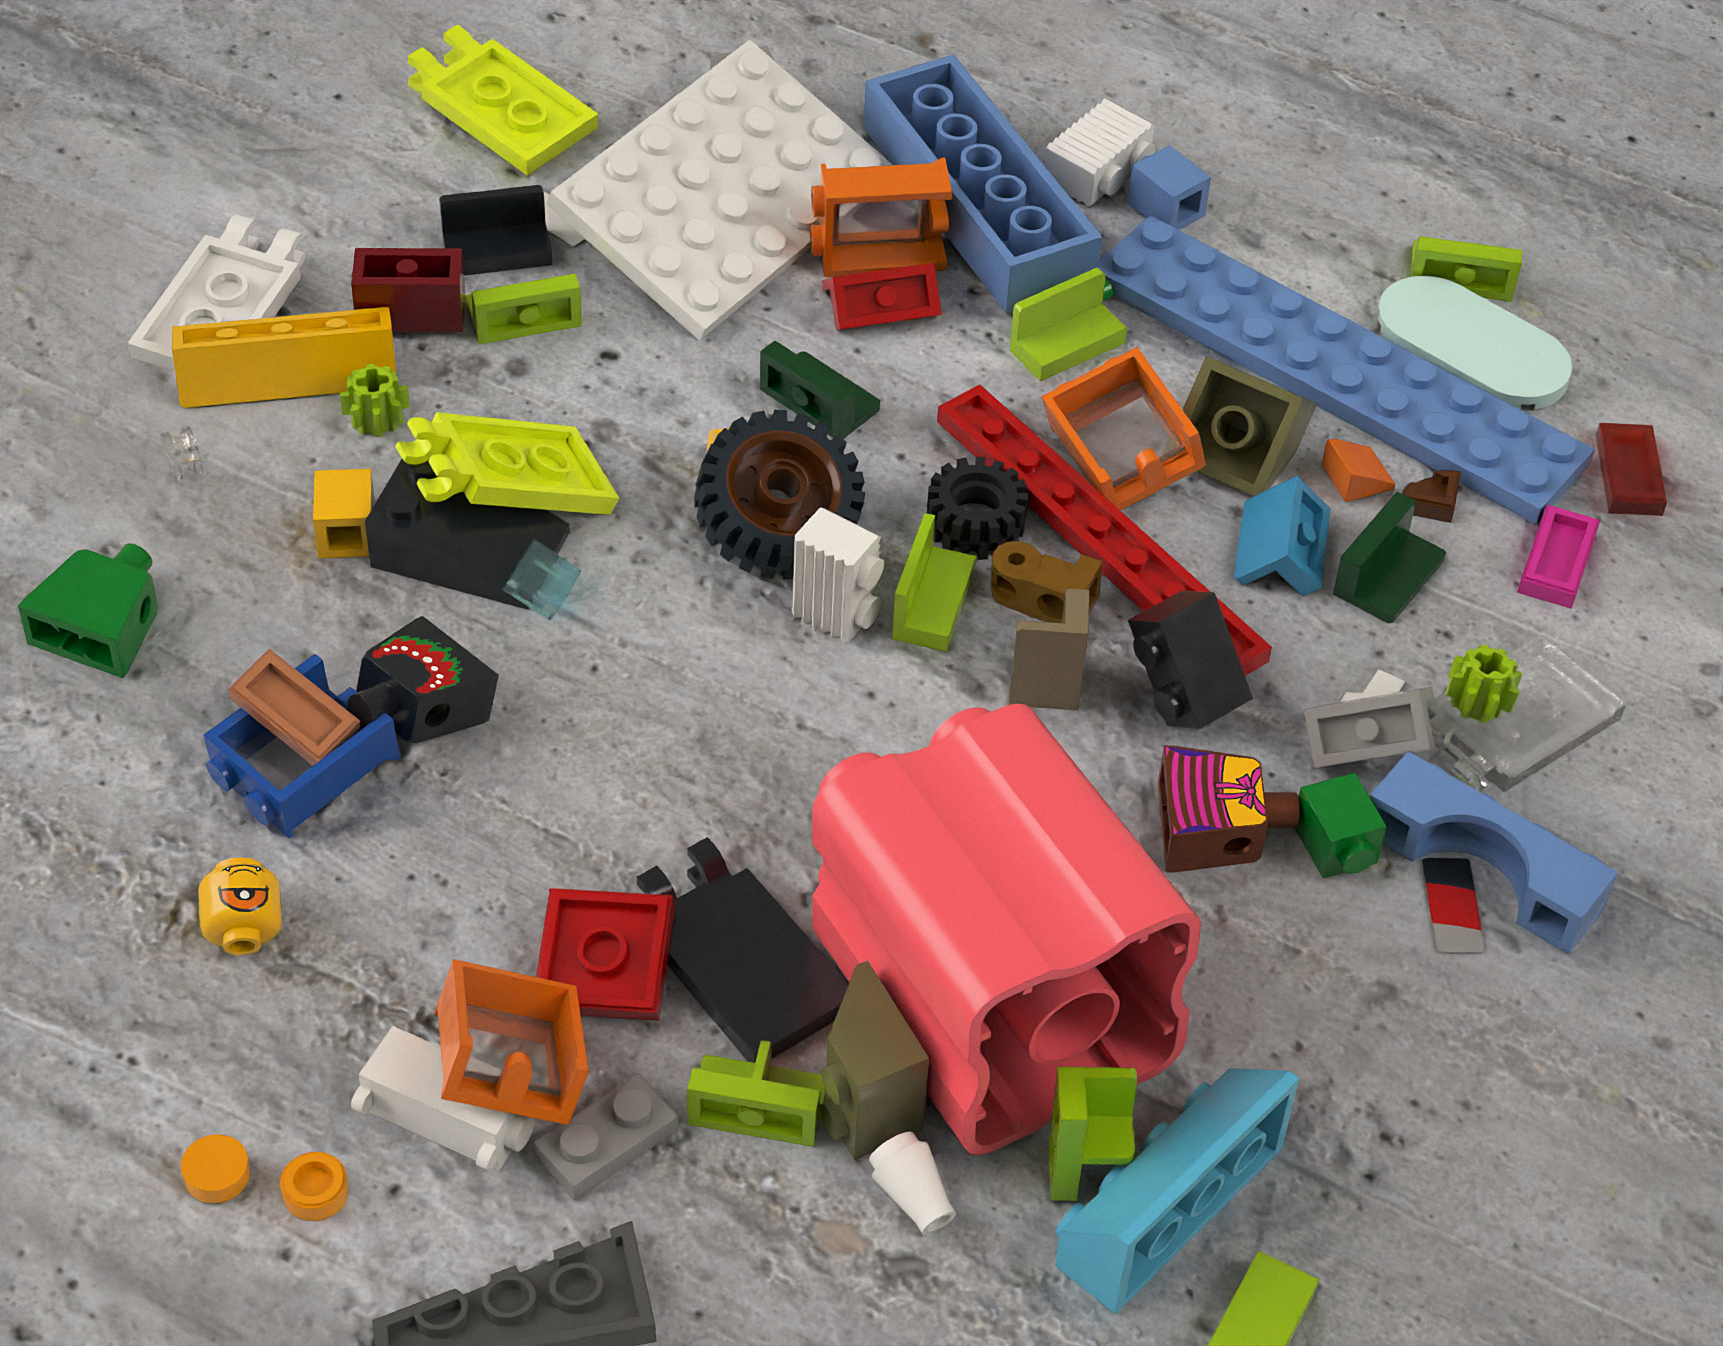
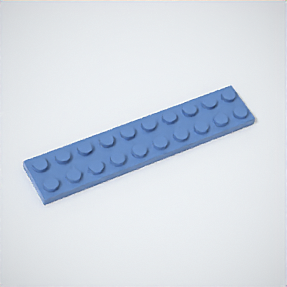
(1345, 369)

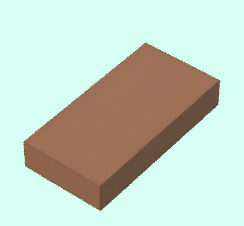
(293, 708)

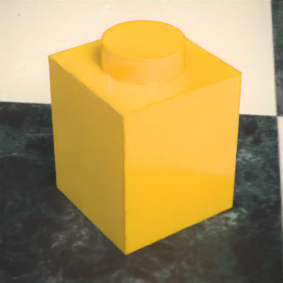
(340, 511)

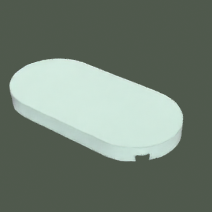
(1475, 340)

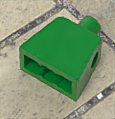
(94, 609)

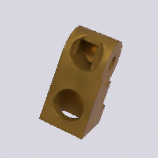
(1038, 582)

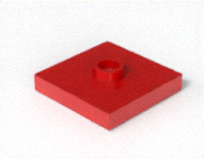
(609, 949)

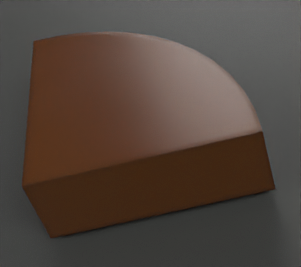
(1435, 495)

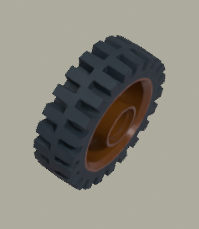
(765, 457)

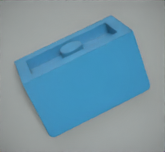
(1285, 534)

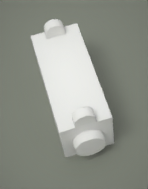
(405, 1088)

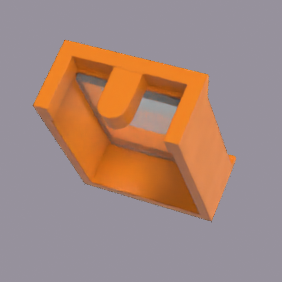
(880, 217)
(1124, 429)
(511, 1042)

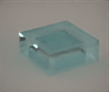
(542, 580)

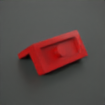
(884, 296)

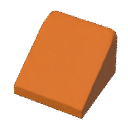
(1355, 470)

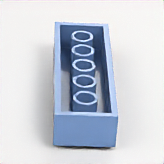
(1005, 205)

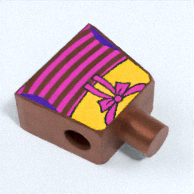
(1216, 809)

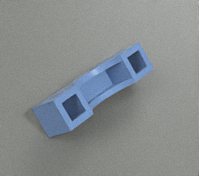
(1554, 882)

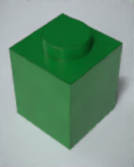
(1340, 826)

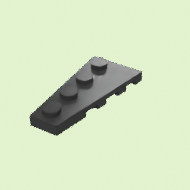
(575, 1300)

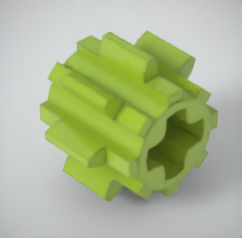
(374, 400)
(1483, 683)

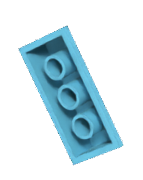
(1175, 1183)

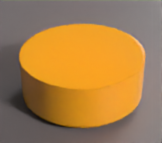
(215, 1168)
(314, 1186)

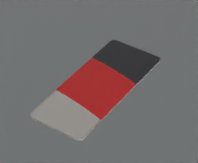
(1453, 905)

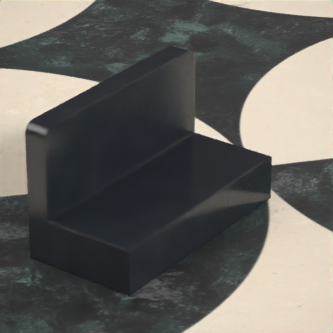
(497, 229)

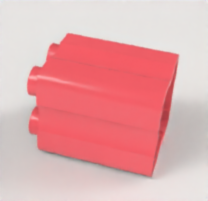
(1001, 917)

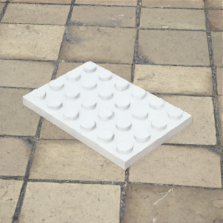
(713, 188)

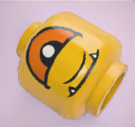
(240, 905)

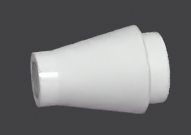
(912, 1180)

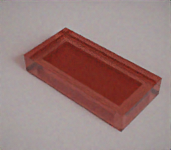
(1631, 469)

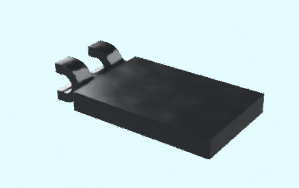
(746, 957)

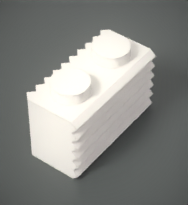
(1099, 151)
(836, 575)

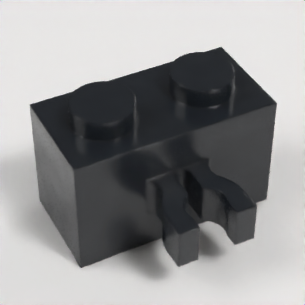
(1189, 659)

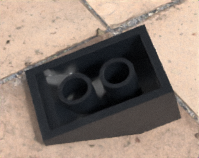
(453, 540)

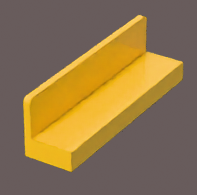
(278, 355)

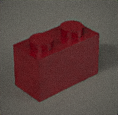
(416, 284)

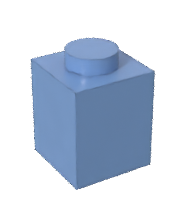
(1169, 188)

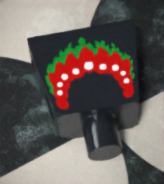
(423, 684)

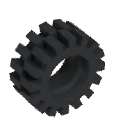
(977, 485)

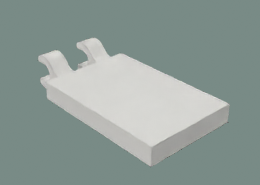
(221, 283)

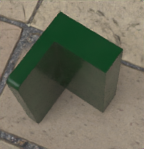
(815, 390)
(1387, 563)

